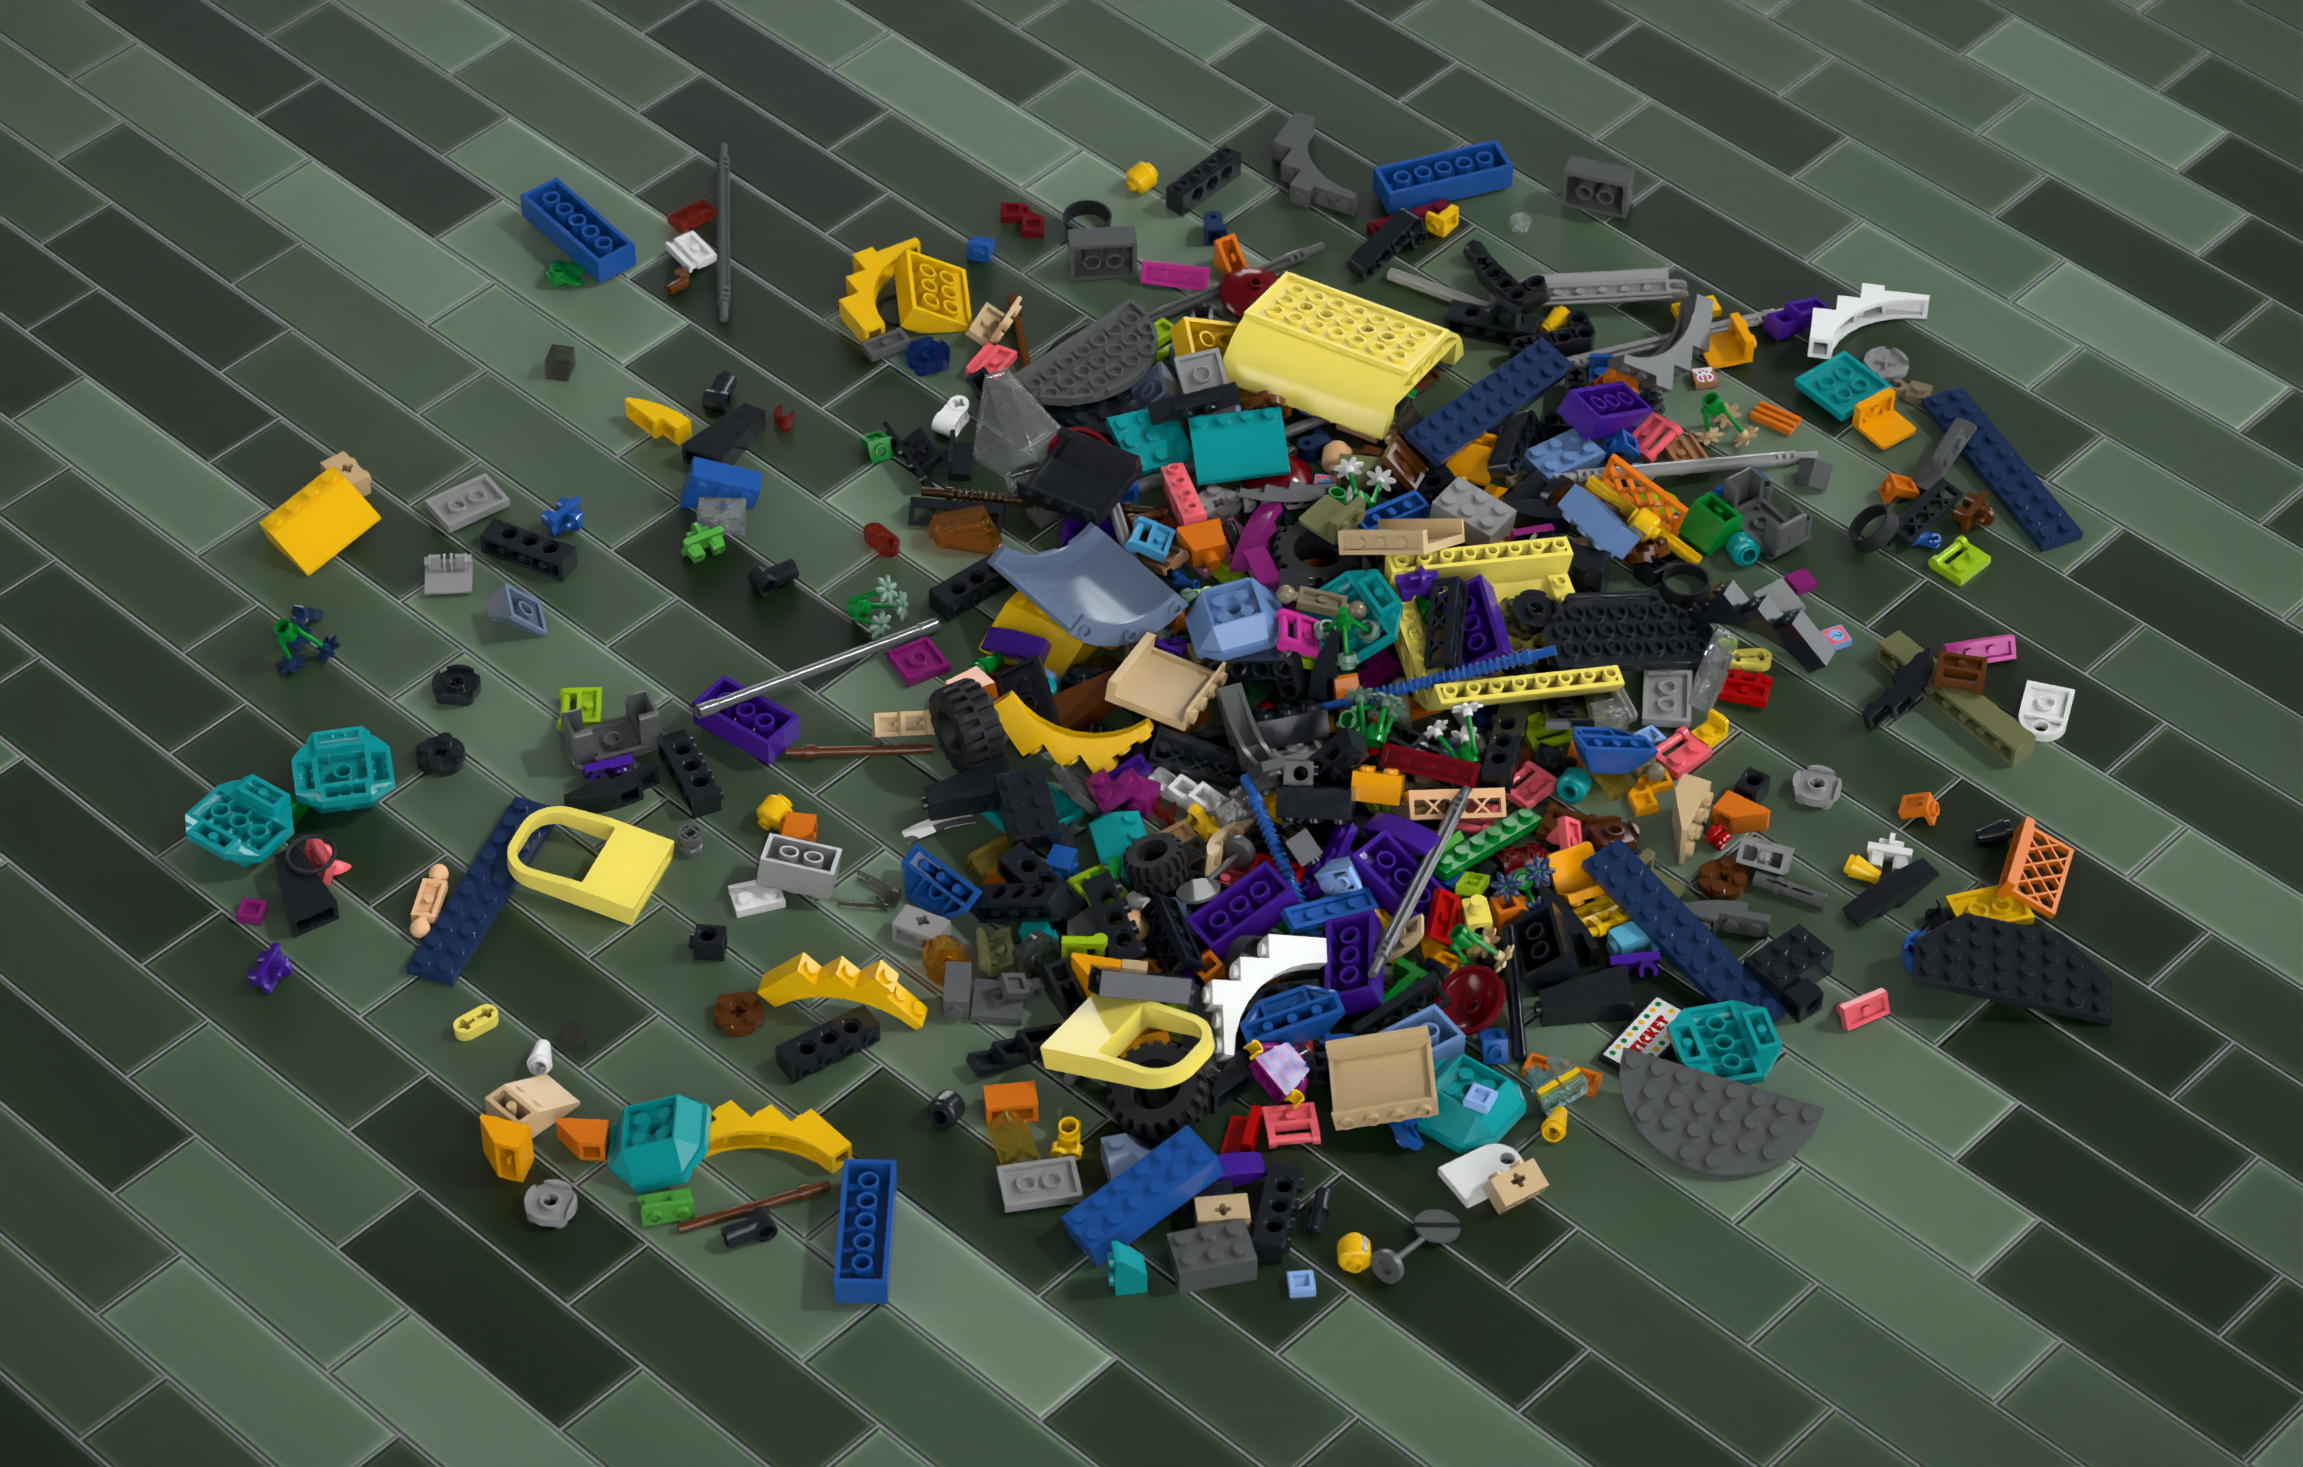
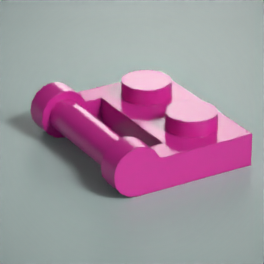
(1303, 638)

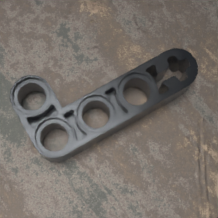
(1378, 250)
(1527, 294)
(1569, 341)
(1552, 420)
(1518, 434)
(1270, 664)

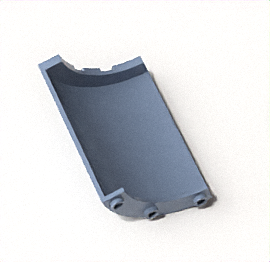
(1092, 589)

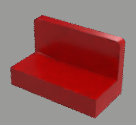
(1243, 1132)

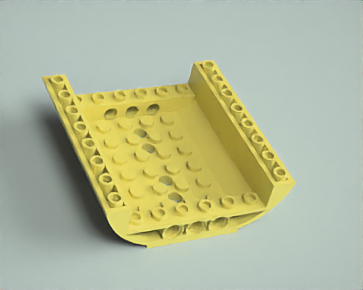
(1334, 353)
(1510, 570)

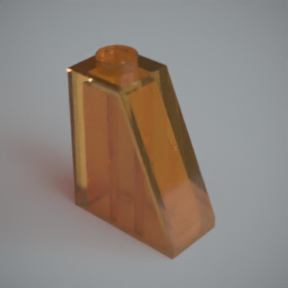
(965, 530)

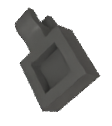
(1018, 987)

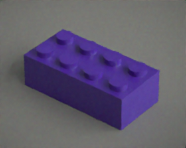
(1603, 410)
(1484, 626)
(753, 725)
(1388, 873)
(1244, 908)
(1350, 954)

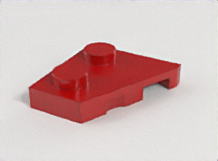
(1443, 917)

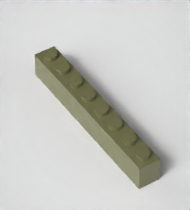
(1970, 711)

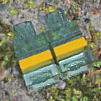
(1558, 1084)

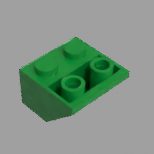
(1710, 523)

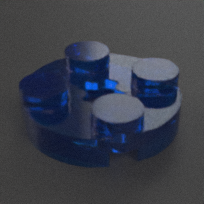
(938, 357)

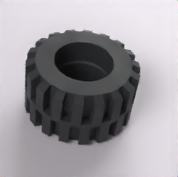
(1156, 863)

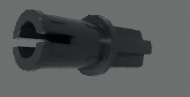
(1319, 1210)

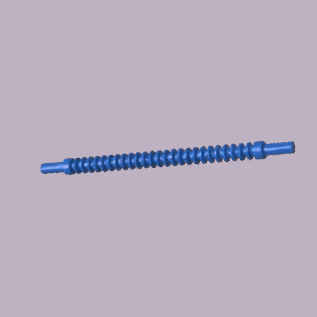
(1526, 657)
(1256, 802)

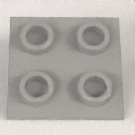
(448, 575)

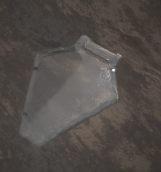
(1011, 428)

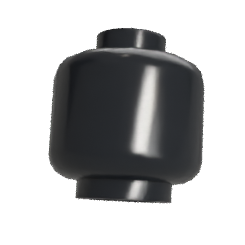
(946, 1109)

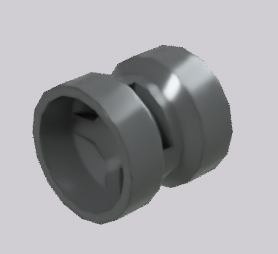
(690, 840)

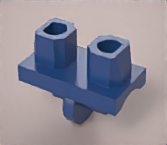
(567, 516)

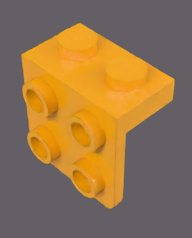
(1731, 346)
(1879, 420)
(1570, 880)

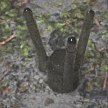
(887, 894)

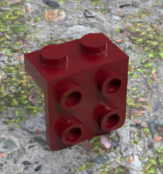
(1514, 858)

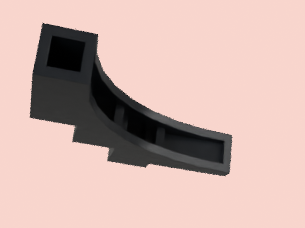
(1761, 615)

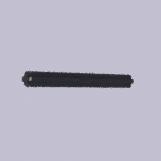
(1514, 996)

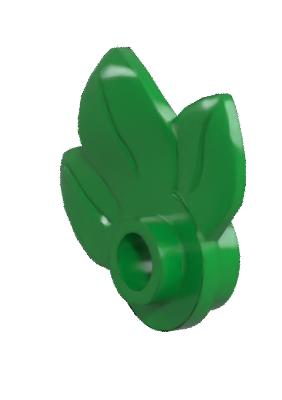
(562, 273)

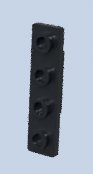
(1193, 403)
(919, 450)

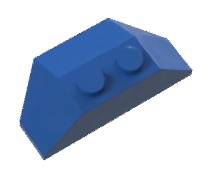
(1406, 506)
(1611, 749)
(935, 885)
(1293, 1016)

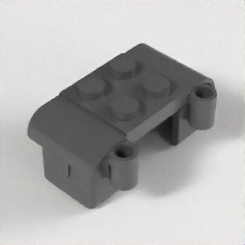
(1775, 534)
(621, 736)

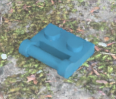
(1158, 540)

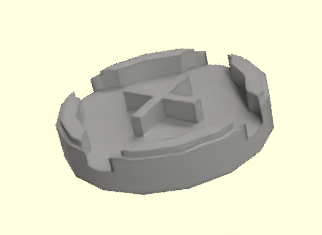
(1887, 363)

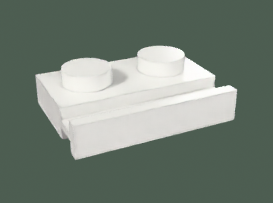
(691, 251)
(752, 898)

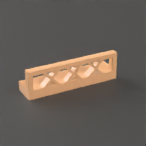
(1447, 795)

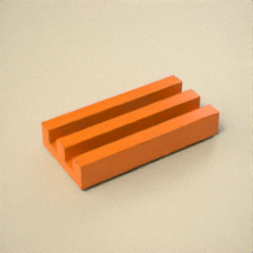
(1775, 418)

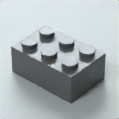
(1597, 187)
(1102, 253)
(1211, 1256)

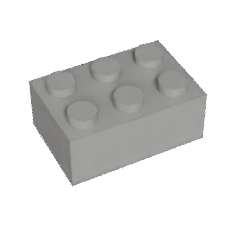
(1484, 516)
(799, 866)

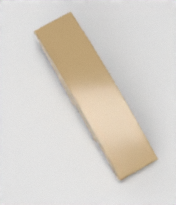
(901, 724)

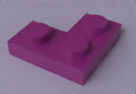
(1379, 670)
(1110, 793)

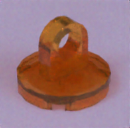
(938, 951)

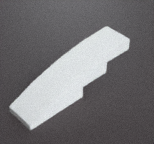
(1184, 790)

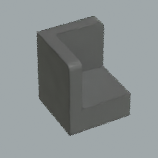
(1813, 473)

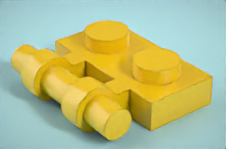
(1597, 912)

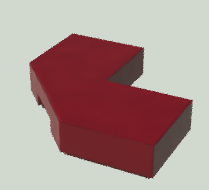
(1017, 212)

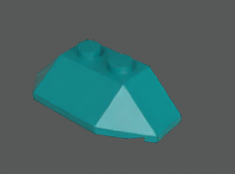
(1114, 833)

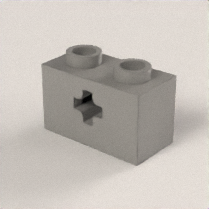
(1765, 855)
(916, 927)

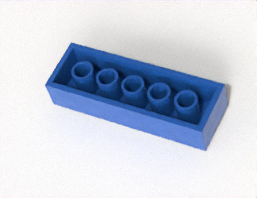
(1443, 176)
(578, 229)
(1143, 1194)
(865, 1231)

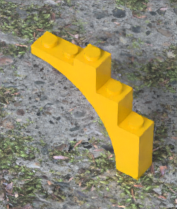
(870, 274)
(1097, 749)
(840, 979)
(768, 1128)

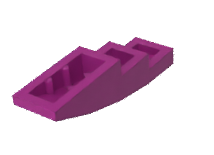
(1256, 533)
(1263, 569)

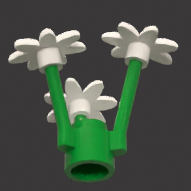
(1378, 479)
(1462, 738)

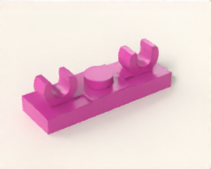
(1174, 275)
(1994, 648)

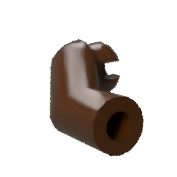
(680, 282)

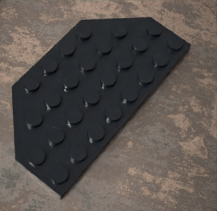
(1624, 631)
(2012, 967)

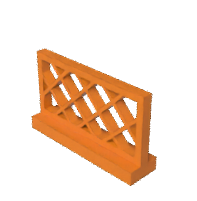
(1647, 487)
(2019, 860)

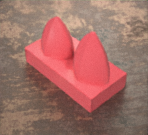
(1566, 832)
(319, 854)
(1863, 1009)

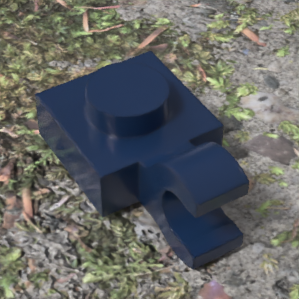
(305, 614)

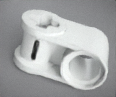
(952, 416)

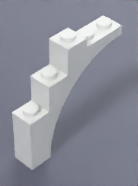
(1853, 312)
(1229, 998)

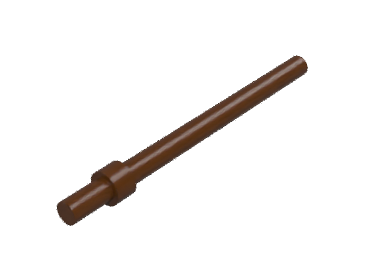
(1019, 333)
(811, 751)
(802, 1192)

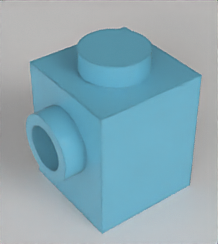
(1626, 939)

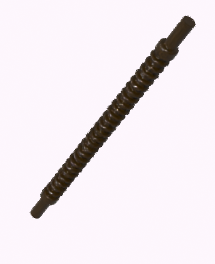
(950, 494)

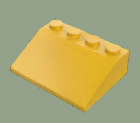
(931, 295)
(1199, 334)
(319, 521)
(1024, 616)

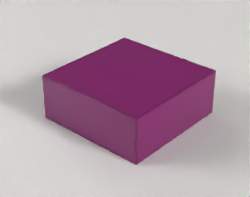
(1801, 581)
(252, 911)

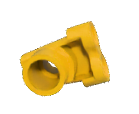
(1201, 823)
(1068, 1139)

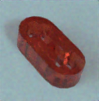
(883, 538)

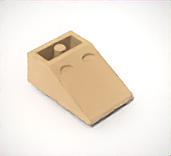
(1690, 812)
(532, 1102)

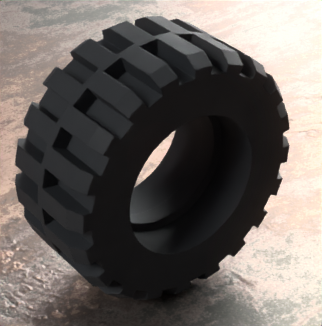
(1301, 544)
(966, 724)
(1165, 1121)

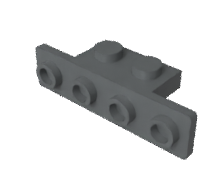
(1944, 454)

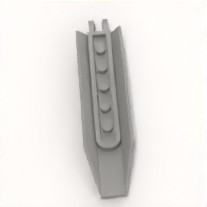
(1611, 287)

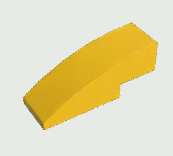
(659, 420)

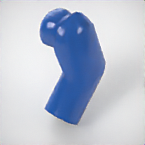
(1928, 540)
(1181, 582)

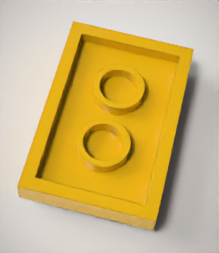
(1986, 904)

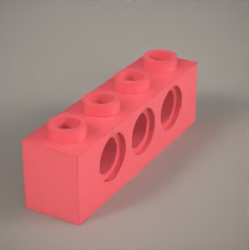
(1181, 495)

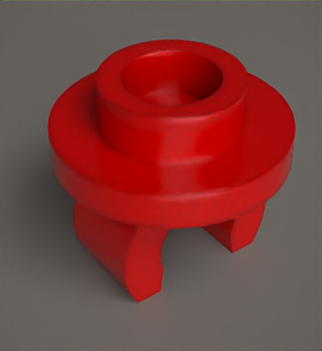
(1717, 836)

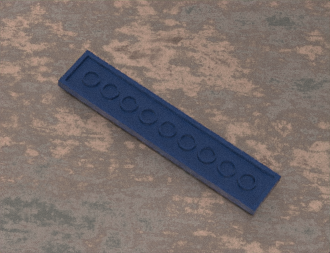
(1488, 402)
(2005, 472)
(477, 899)
(1676, 929)

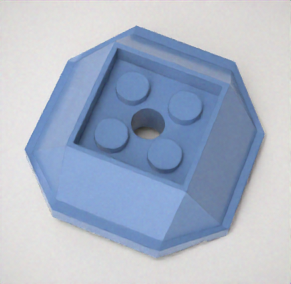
(1233, 620)

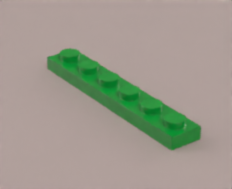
(1486, 843)

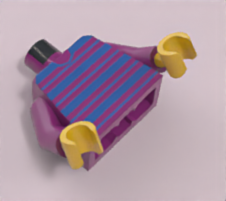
(1280, 1070)

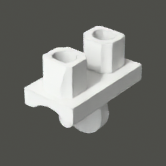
(1889, 851)

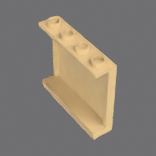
(1403, 537)
(1163, 685)
(1382, 1078)

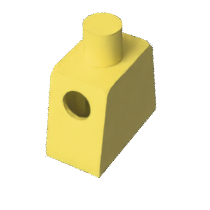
(1476, 915)

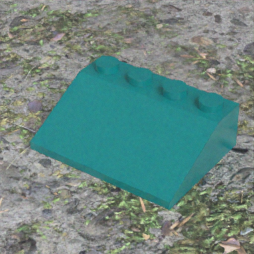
(1239, 446)

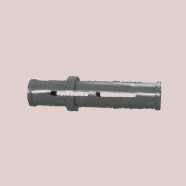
(1789, 889)

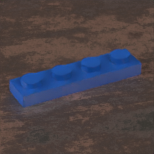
(1316, 912)

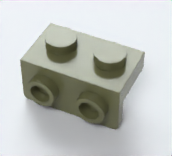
(995, 951)

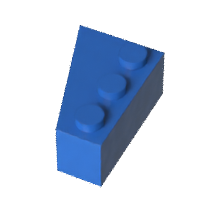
(719, 480)

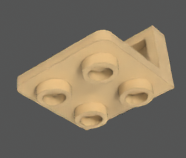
(991, 321)

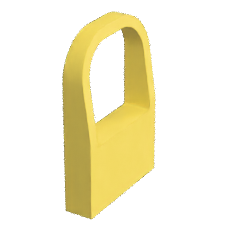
(621, 874)
(1107, 1025)

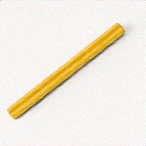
(1627, 508)

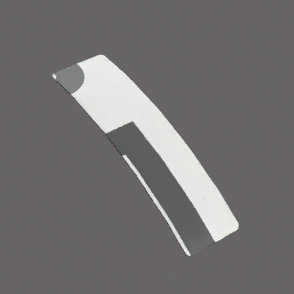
(929, 827)

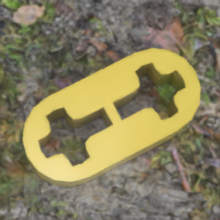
(1750, 660)
(476, 1022)

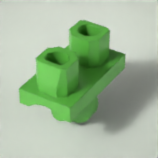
(702, 538)

